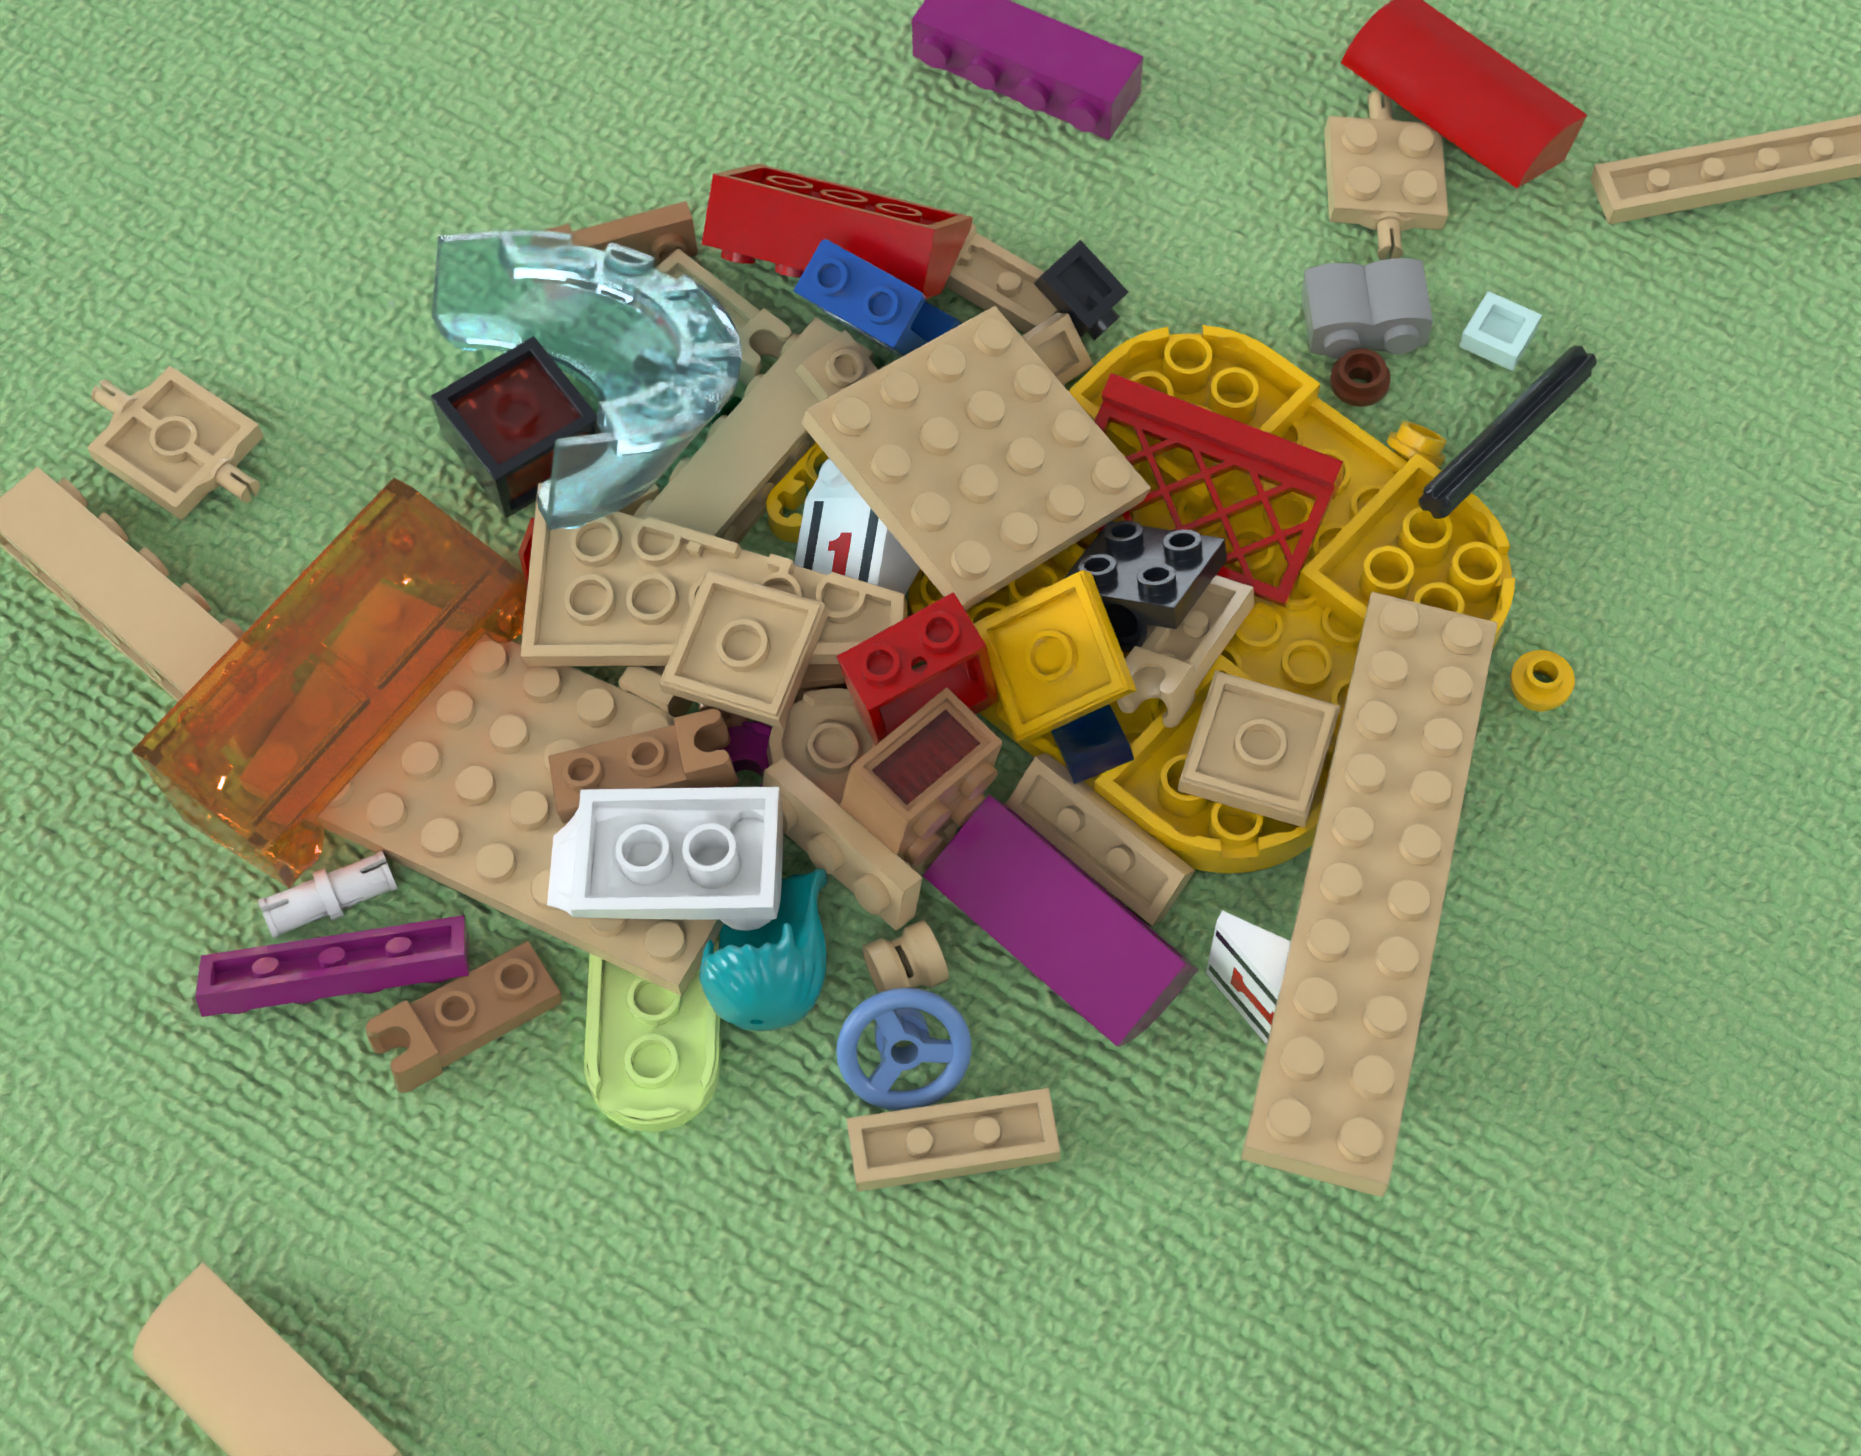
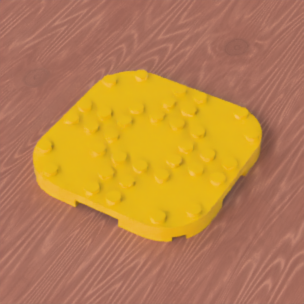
(1366, 544)

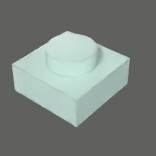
(1500, 330)

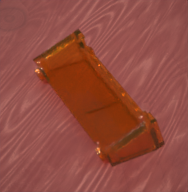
(329, 678)

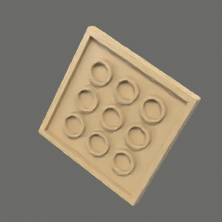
(975, 457)

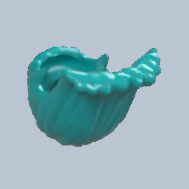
(773, 972)

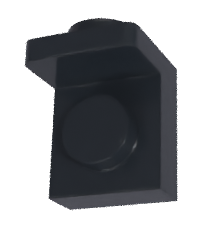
(1083, 289)

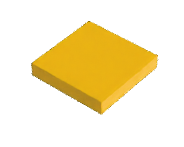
(1055, 657)

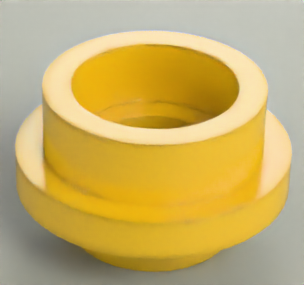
(1418, 439)
(1540, 695)

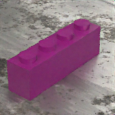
(1030, 60)

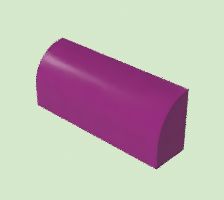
(1060, 922)

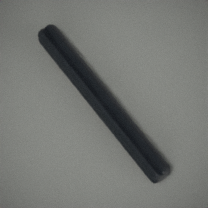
(1507, 432)

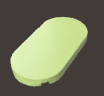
(648, 1050)

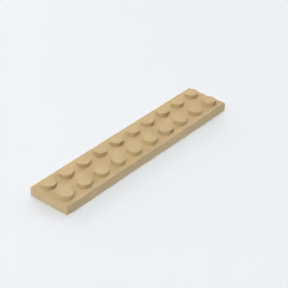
(1372, 899)

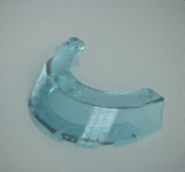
(637, 338)

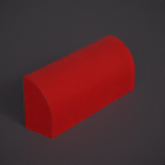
(1464, 90)

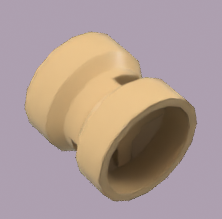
(910, 955)

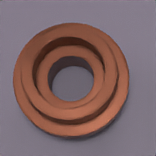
(1362, 365)

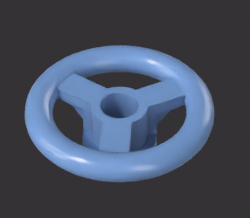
(900, 1020)

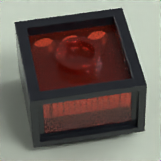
(508, 419)

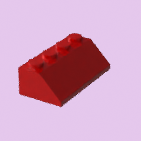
(787, 214)

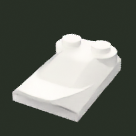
(672, 855)

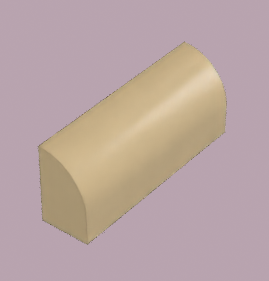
(245, 1379)

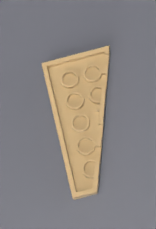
(627, 584)

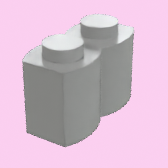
(1366, 307)

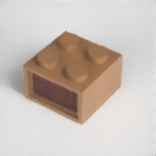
(923, 777)

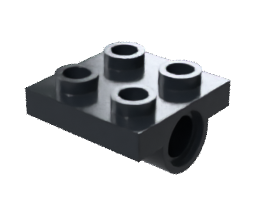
(1149, 575)

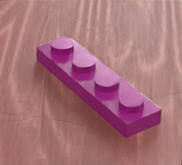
(333, 966)

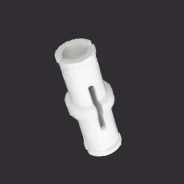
(327, 894)

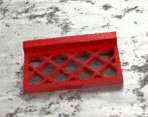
(1235, 448)

